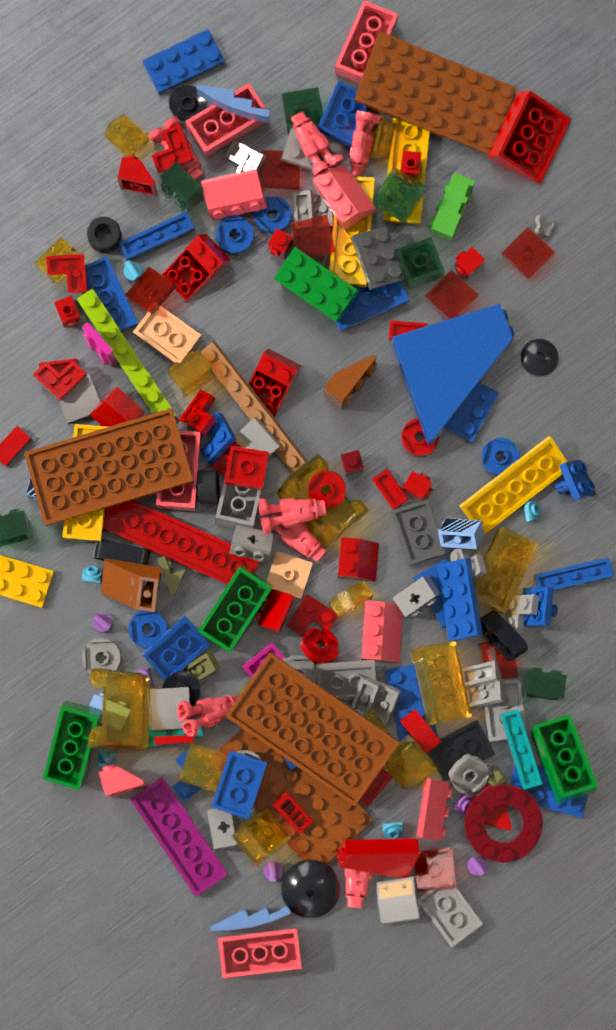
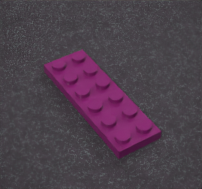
(179, 836)

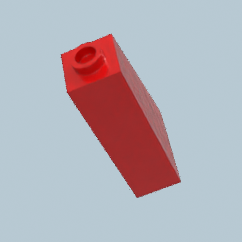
(380, 856)

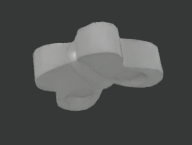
(544, 226)

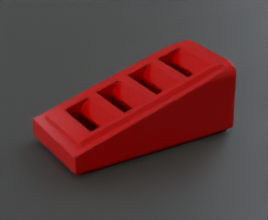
(303, 826)

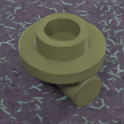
(497, 777)

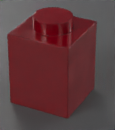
(351, 463)

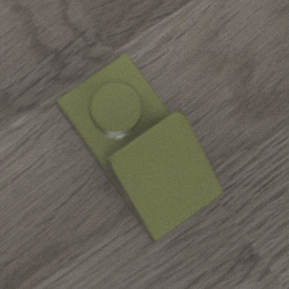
(172, 580)
(203, 666)

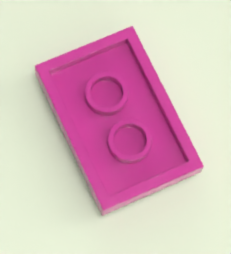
(96, 343)

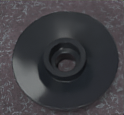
(183, 95)
(538, 366)
(184, 679)

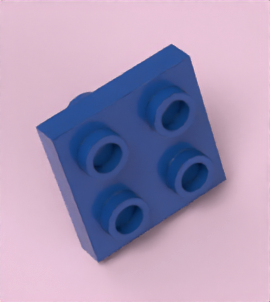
(576, 480)
(545, 607)

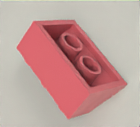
(234, 194)
(343, 195)
(382, 632)
(118, 781)
(433, 810)

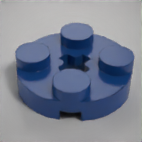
(282, 218)
(226, 228)
(494, 447)
(139, 621)

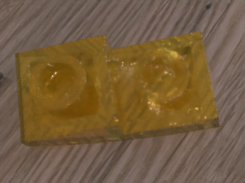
(350, 598)

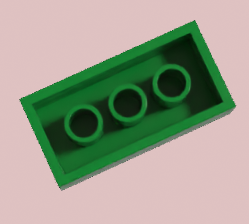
(316, 284)
(235, 608)
(70, 748)
(564, 759)

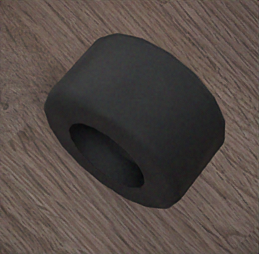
(104, 223)
(208, 486)

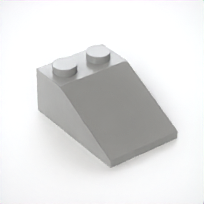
(237, 506)

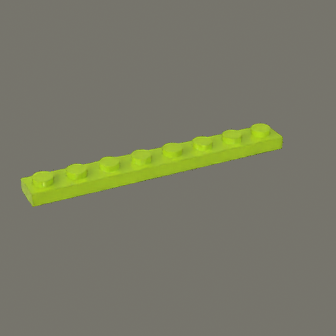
(123, 352)

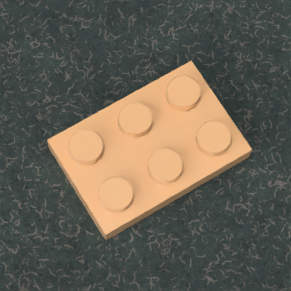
(167, 334)

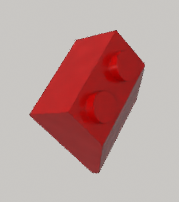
(135, 177)
(116, 409)
(358, 559)
(275, 612)

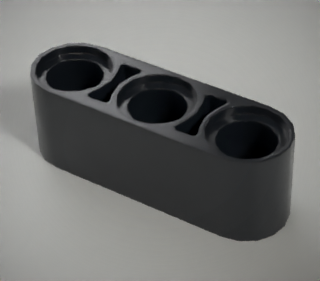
(121, 552)
(503, 636)

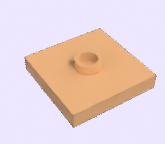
(289, 574)

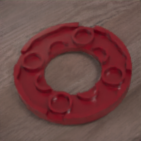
(503, 795)

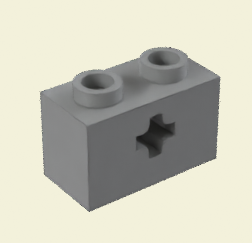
(251, 543)
(407, 600)
(219, 838)

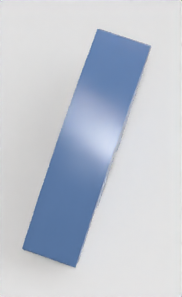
(226, 100)
(242, 920)

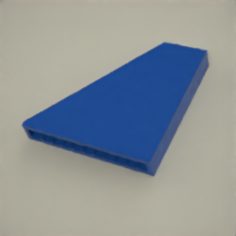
(449, 362)

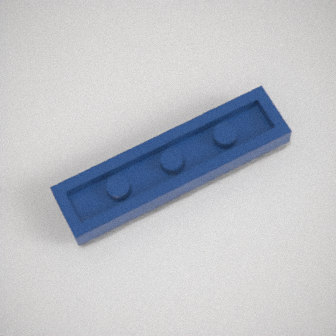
(156, 236)
(575, 574)

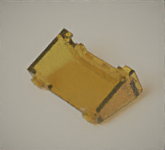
(337, 519)
(123, 711)

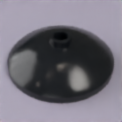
(315, 876)

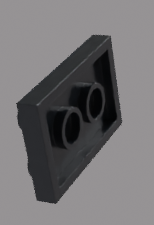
(454, 746)

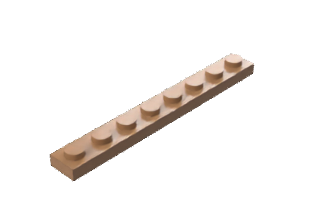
(252, 405)

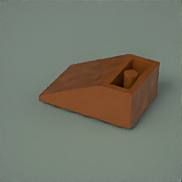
(348, 380)
(132, 584)

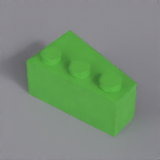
(451, 207)

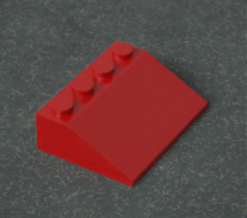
(529, 136)

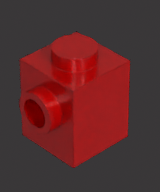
(411, 163)
(280, 243)
(468, 262)
(67, 311)
(418, 486)

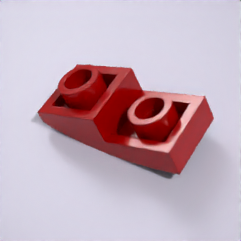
(420, 731)

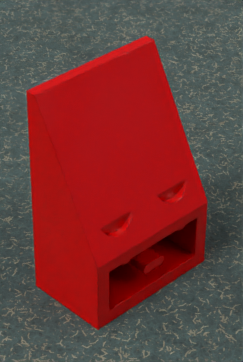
(196, 266)
(273, 379)

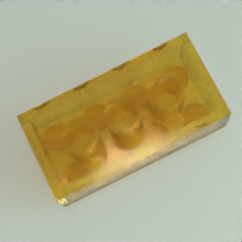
(505, 568)
(441, 683)

